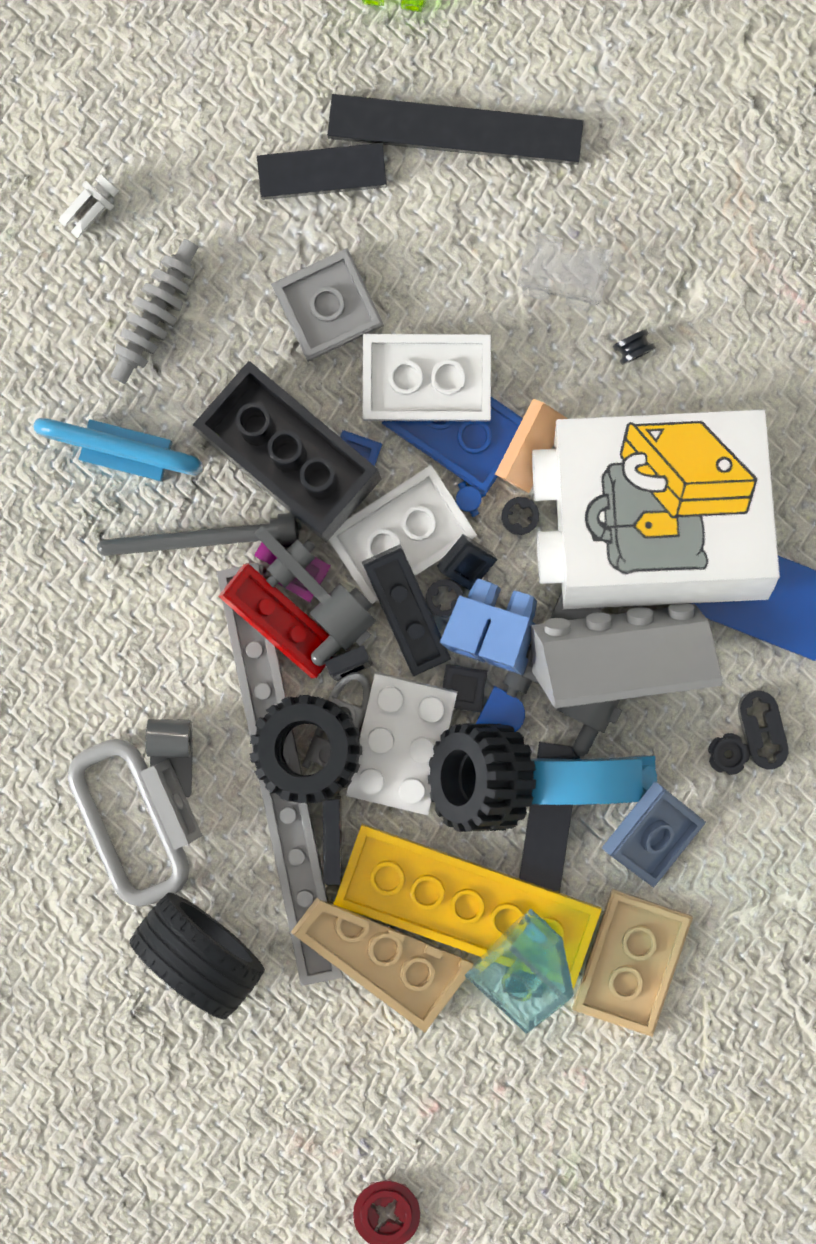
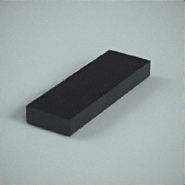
(321, 171)
(406, 610)

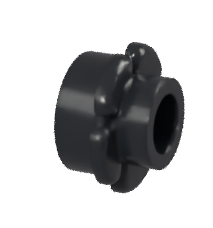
(739, 757)

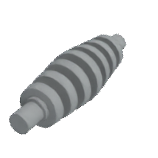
(154, 311)

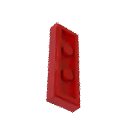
(275, 617)

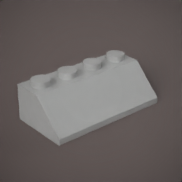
(624, 655)

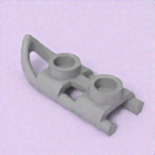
(320, 748)

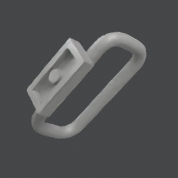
(165, 805)

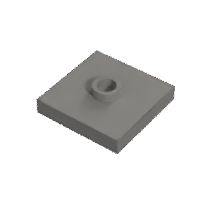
(327, 304)

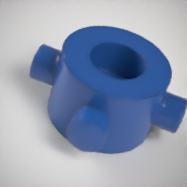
(469, 499)

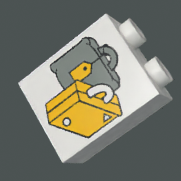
(658, 509)

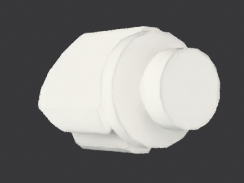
(101, 192)

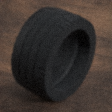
(196, 956)

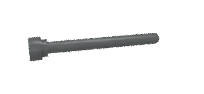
(282, 528)

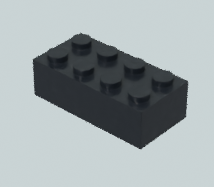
(287, 451)

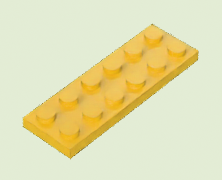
(454, 897)

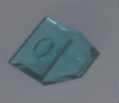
(525, 972)

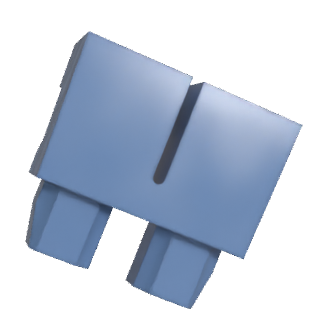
(491, 633)

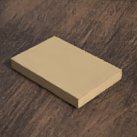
(632, 962)

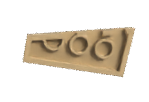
(391, 965)

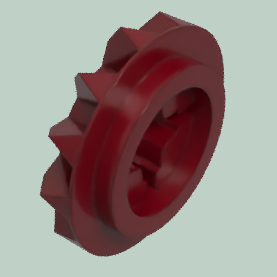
(367, 1216)

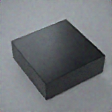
(466, 562)
(349, 662)
(469, 684)

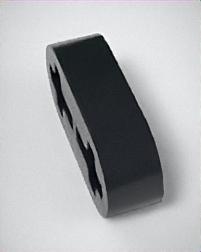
(773, 727)

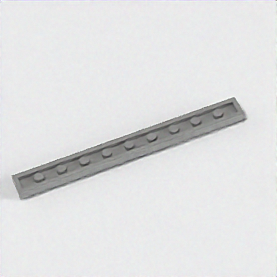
(287, 820)

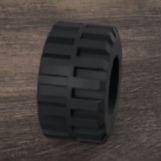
(269, 744)
(481, 777)

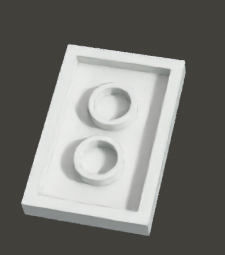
(426, 377)
(415, 515)
(398, 740)

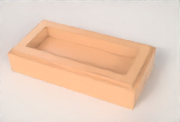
(533, 433)

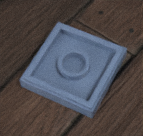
(653, 834)

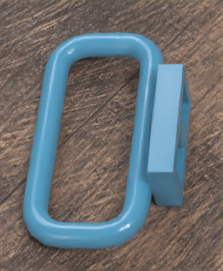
(120, 448)

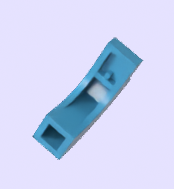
(593, 780)

